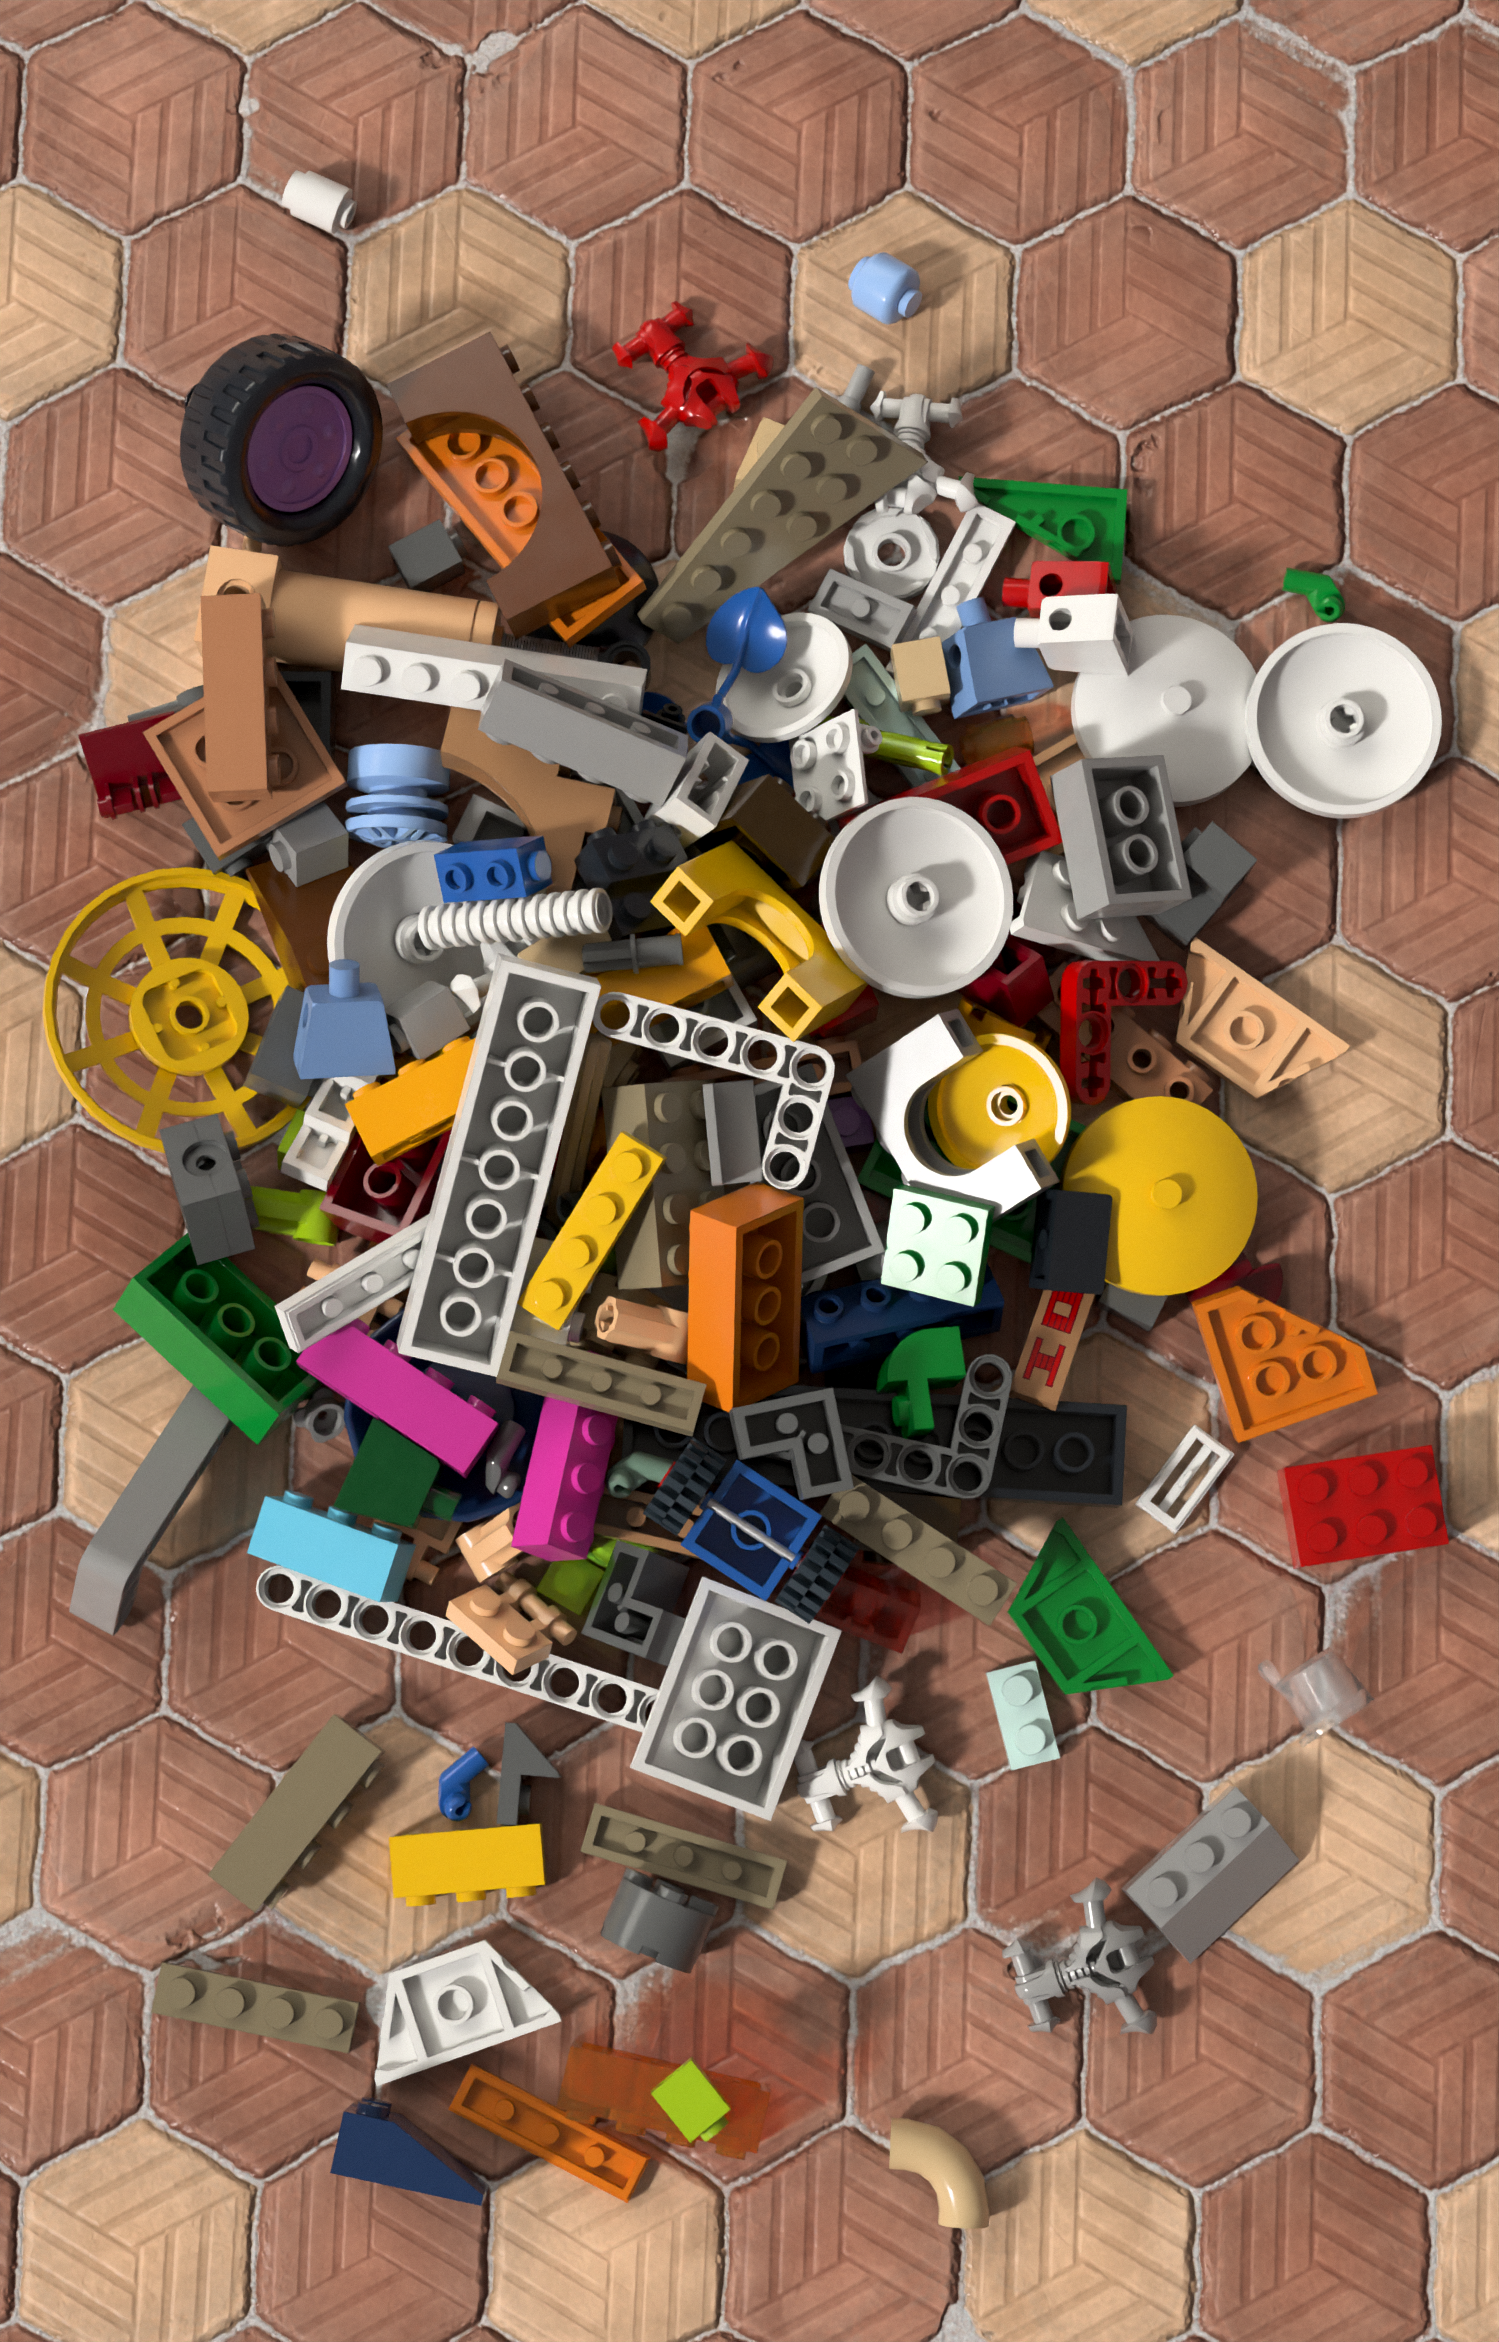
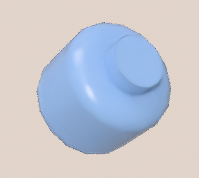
(885, 288)

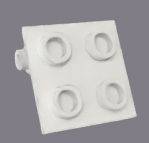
(831, 765)

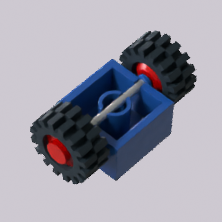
(751, 1530)

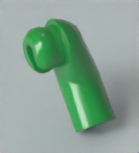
(1319, 591)

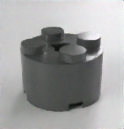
(658, 1920)

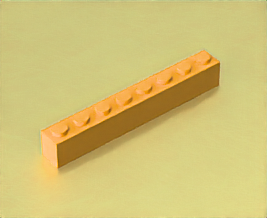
(427, 1094)

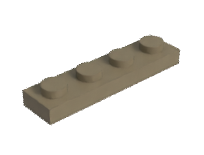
(601, 1383)
(919, 1550)
(683, 1856)
(255, 2007)

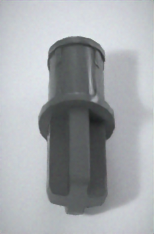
(632, 953)

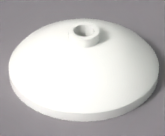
(797, 689)

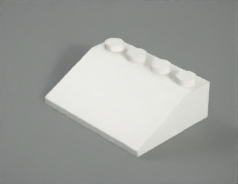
(735, 1699)

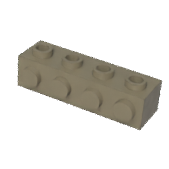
(297, 1813)

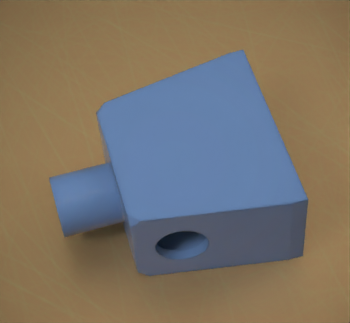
(986, 666)
(343, 1028)

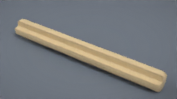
(580, 1122)

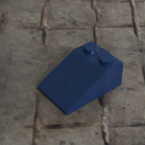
(396, 2153)

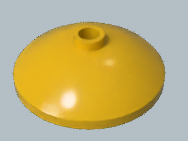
(971, 1106)

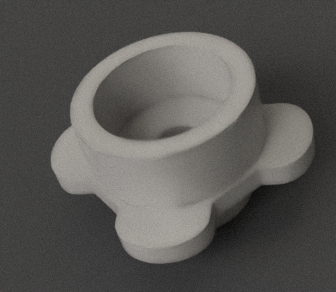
(330, 1424)

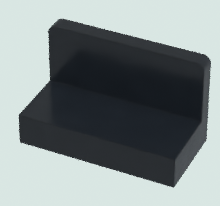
(1070, 1241)

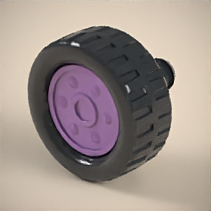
(281, 439)

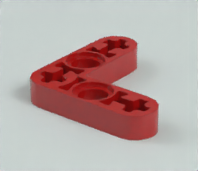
(1102, 995)

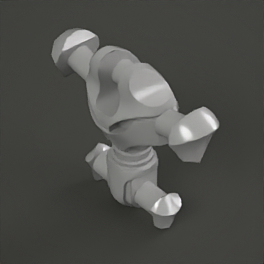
(1101, 1962)

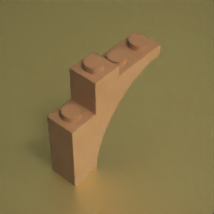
(543, 800)

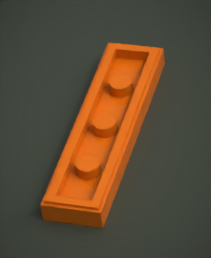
(548, 2134)

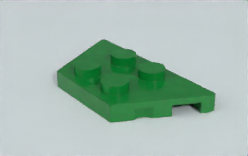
(1080, 1621)

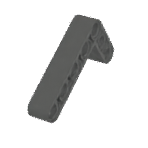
(943, 1459)

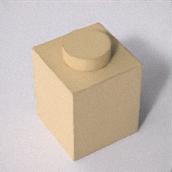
(920, 676)

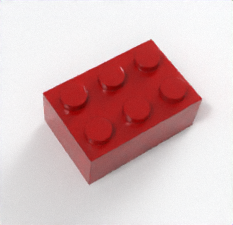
(1362, 1506)

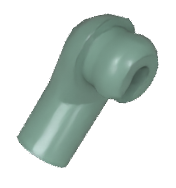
(635, 1471)

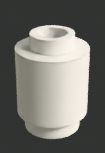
(319, 201)

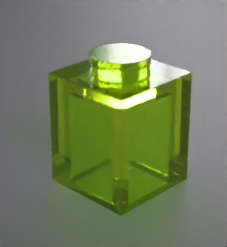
(571, 1583)

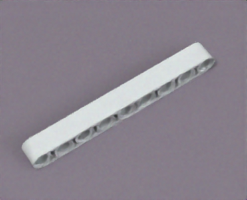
(444, 1649)

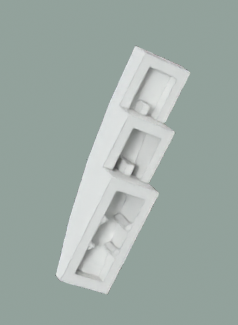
(325, 1132)

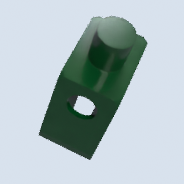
(395, 1481)

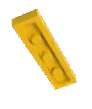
(591, 1230)

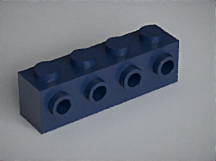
(873, 1318)

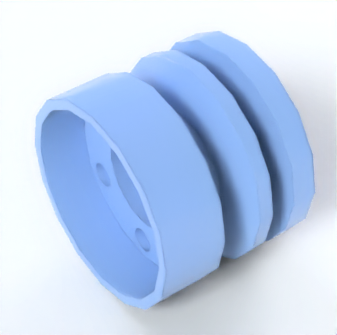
(398, 788)

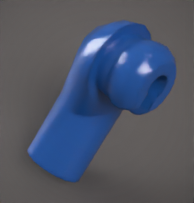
(455, 1785)

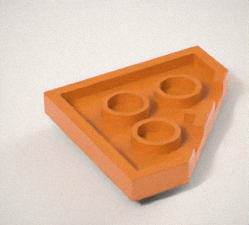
(1276, 1363)

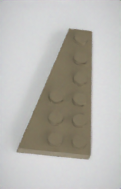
(797, 493)

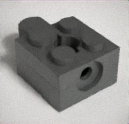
(210, 1188)

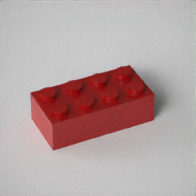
(1001, 796)

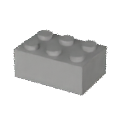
(1120, 837)

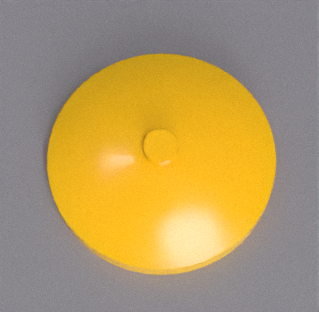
(1176, 1191)

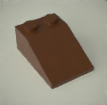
(298, 920)

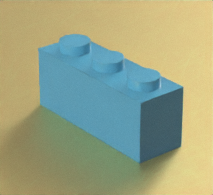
(332, 1546)

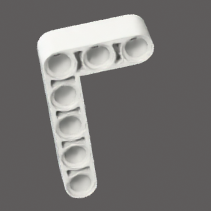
(735, 1059)

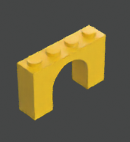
(735, 891)

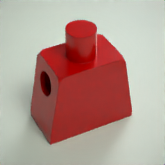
(1059, 577)

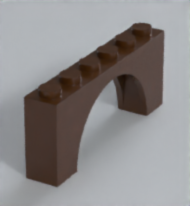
(563, 559)

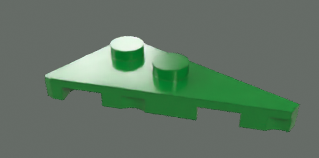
(1070, 519)

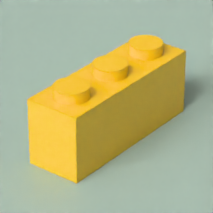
(468, 1863)

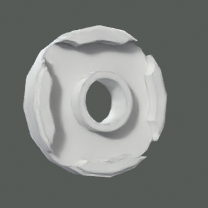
(895, 527)

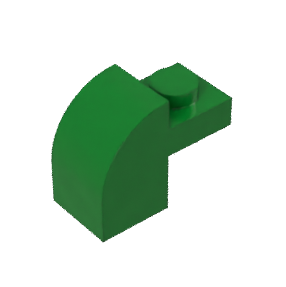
(917, 1364)

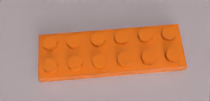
(500, 502)

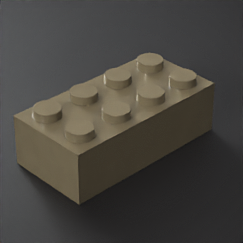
(673, 1122)

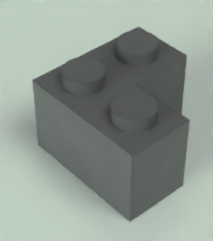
(1214, 871)
(806, 1428)
(638, 1604)

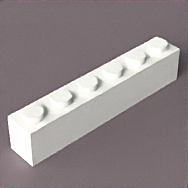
(464, 671)

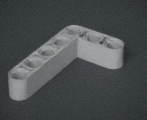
(116, 1554)

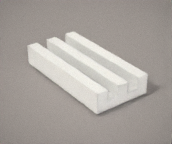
(1159, 1513)

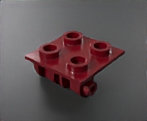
(126, 768)

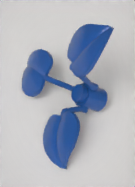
(749, 636)

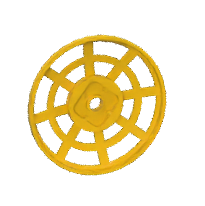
(155, 1001)

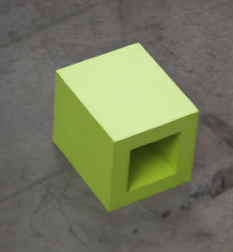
(692, 2101)

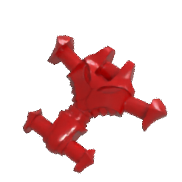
(696, 386)

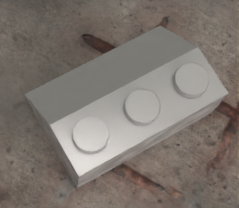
(1210, 1873)

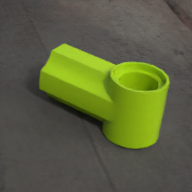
(294, 1215)

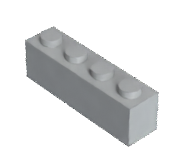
(583, 733)

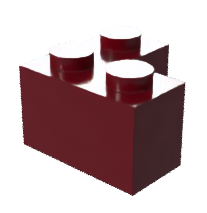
(1016, 981)

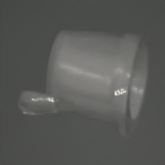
(1319, 1692)

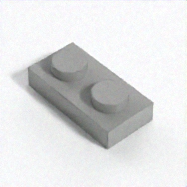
(863, 610)

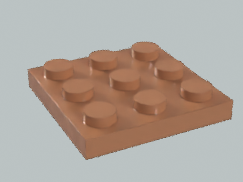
(305, 767)

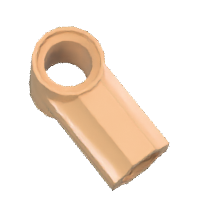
(656, 1329)
(489, 1545)

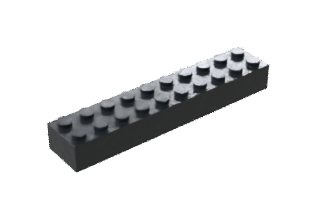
(1040, 1457)

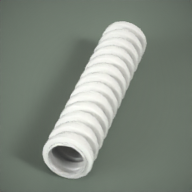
(515, 919)

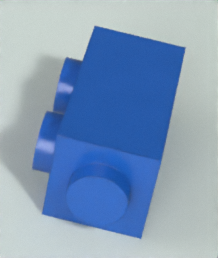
(493, 869)

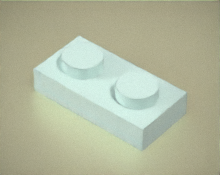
(1022, 1715)

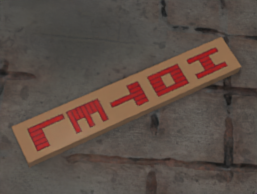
(1050, 1347)

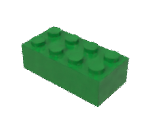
(219, 1337)

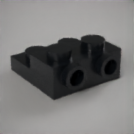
(631, 872)

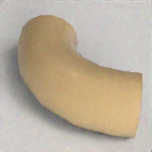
(946, 2166)

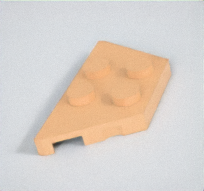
(1247, 1028)

